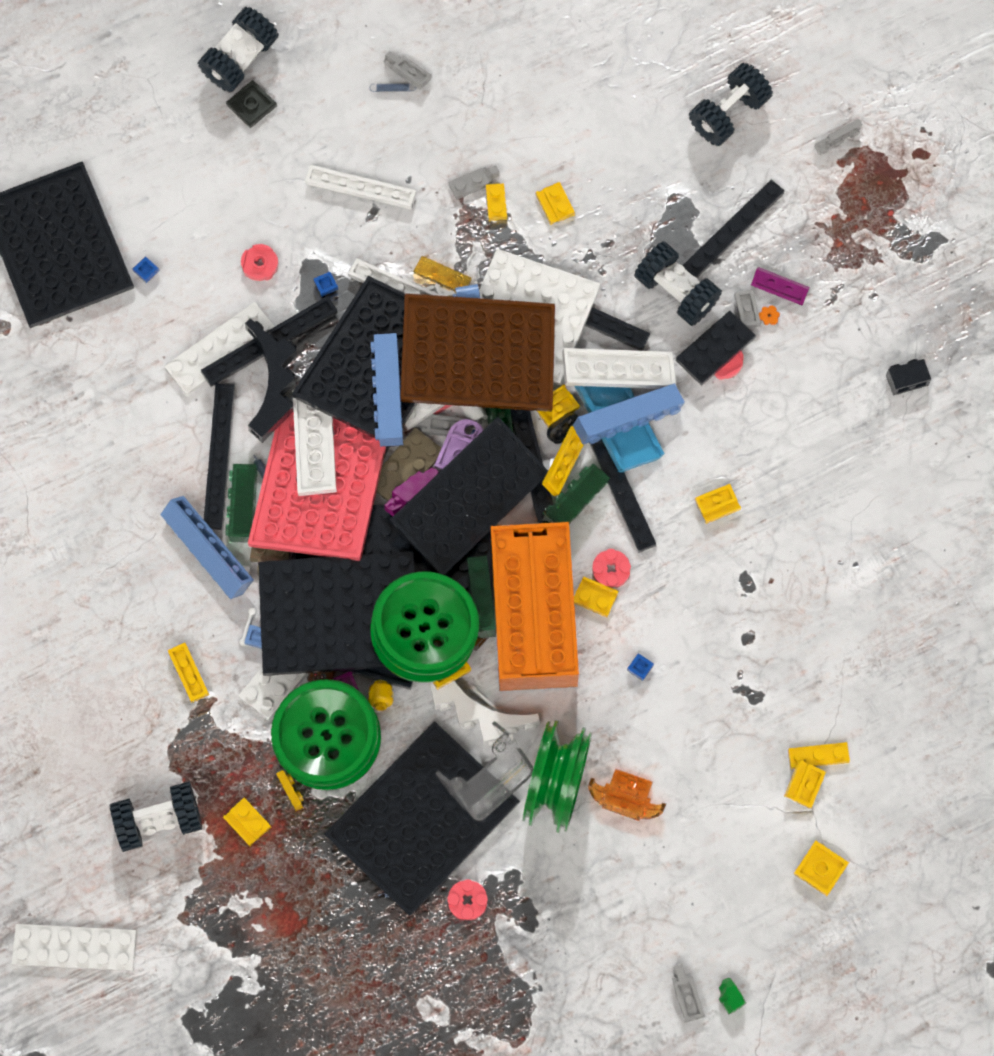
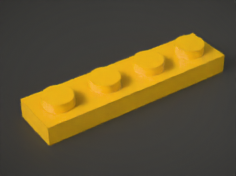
(563, 463)

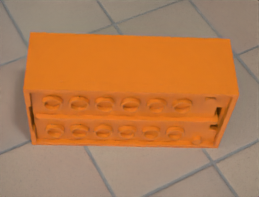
(534, 606)

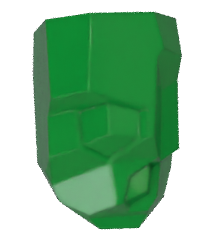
(730, 996)

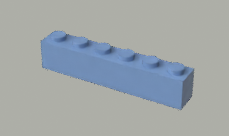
(388, 390)
(628, 414)
(206, 547)

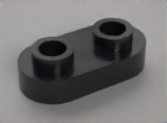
(562, 428)

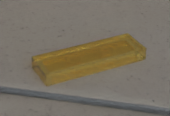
(441, 274)

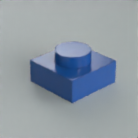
(145, 269)
(325, 284)
(640, 667)

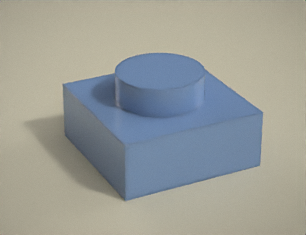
(253, 637)

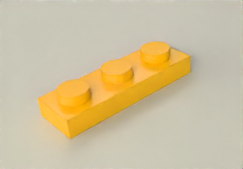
(188, 672)
(820, 754)

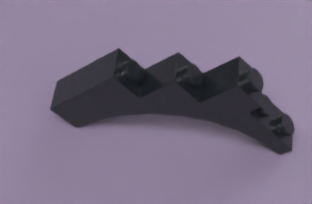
(275, 407)

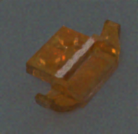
(626, 796)

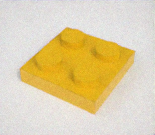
(821, 868)

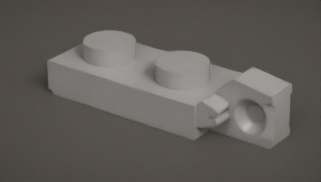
(407, 70)
(837, 137)
(473, 181)
(437, 424)
(687, 995)

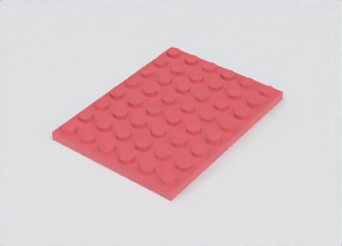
(325, 522)

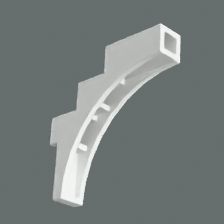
(472, 713)

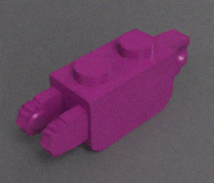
(404, 492)

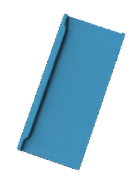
(629, 448)

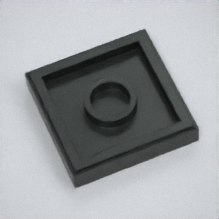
(251, 104)

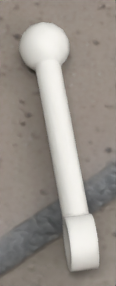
(252, 612)
(473, 689)

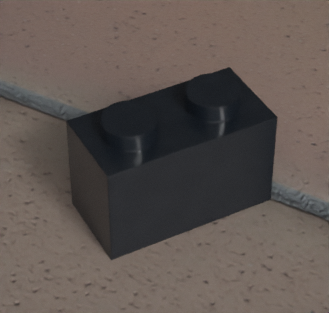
(908, 376)

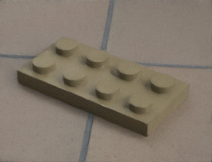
(415, 455)

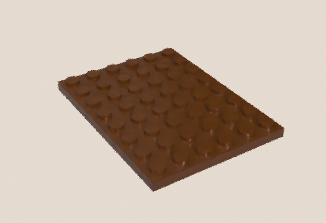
(478, 352)

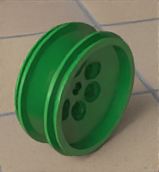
(413, 595)
(300, 712)
(557, 776)

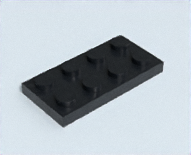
(715, 348)

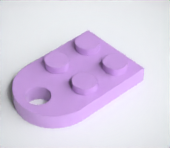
(456, 441)

